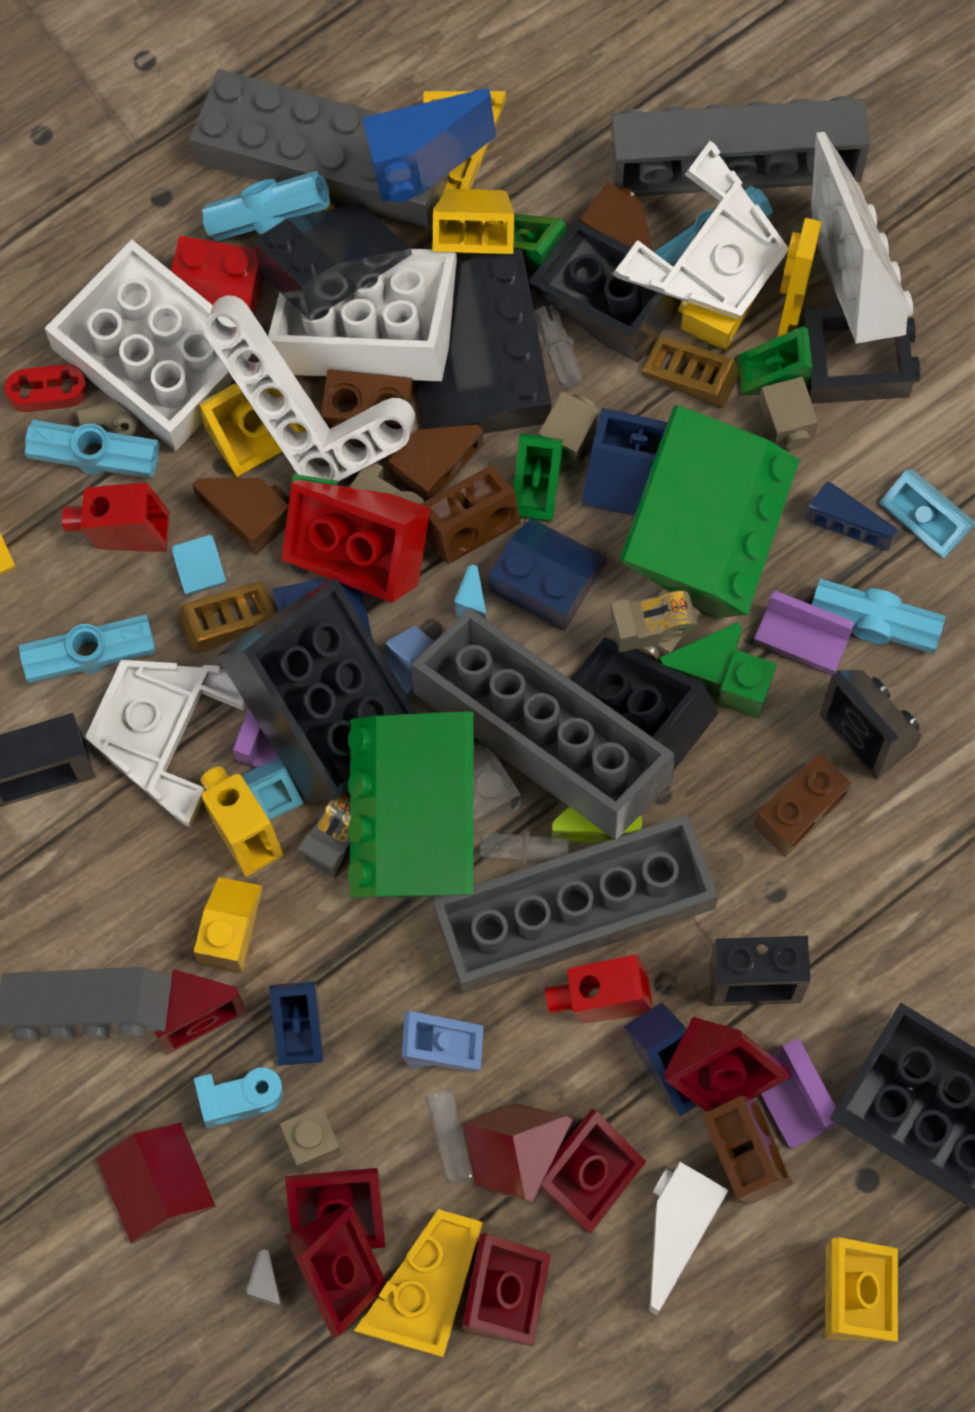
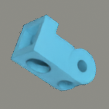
(238, 1099)

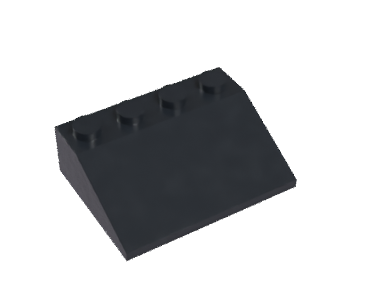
(494, 352)
(306, 681)
(918, 1102)

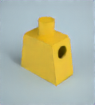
(474, 222)
(240, 820)

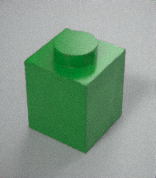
(747, 684)

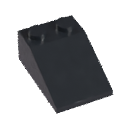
(327, 256)
(582, 286)
(649, 695)
(868, 721)

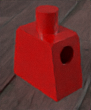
(120, 518)
(622, 990)

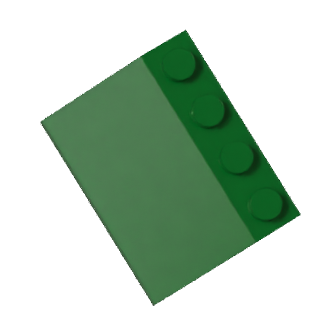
(709, 512)
(411, 805)

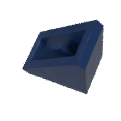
(296, 1023)

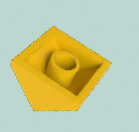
(239, 430)
(861, 1291)

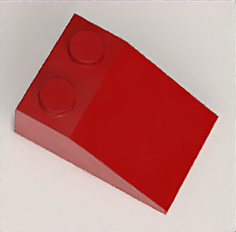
(218, 270)
(357, 537)

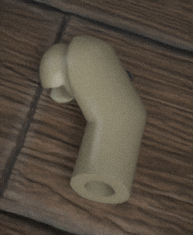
(111, 416)

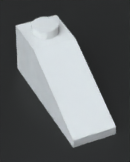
(681, 1219)

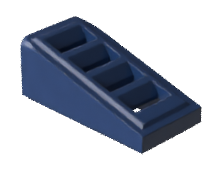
(847, 516)

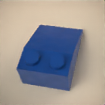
(426, 141)

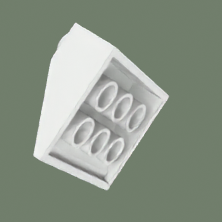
(856, 251)
(384, 328)
(144, 343)

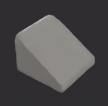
(263, 1281)

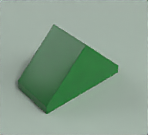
(536, 238)
(776, 362)
(537, 475)
(706, 658)

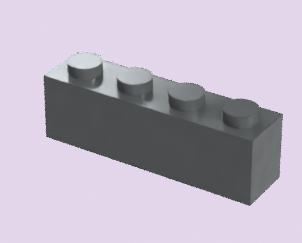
(84, 1003)

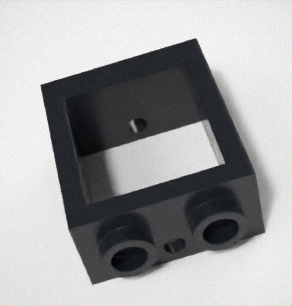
(856, 387)
(43, 759)
(749, 978)

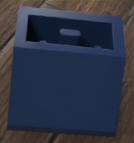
(621, 461)

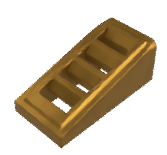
(702, 389)
(232, 629)

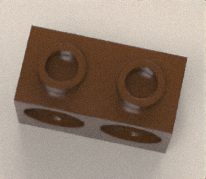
(364, 391)
(471, 514)
(802, 804)
(747, 1149)

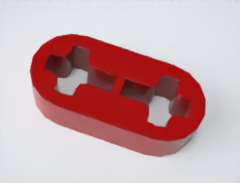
(46, 388)

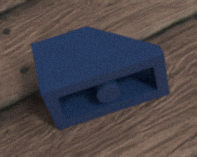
(656, 1040)

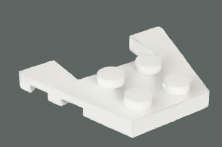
(726, 257)
(145, 721)

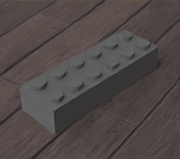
(286, 133)
(758, 141)
(544, 723)
(575, 904)

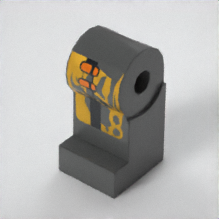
(329, 841)

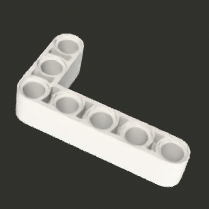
(295, 404)

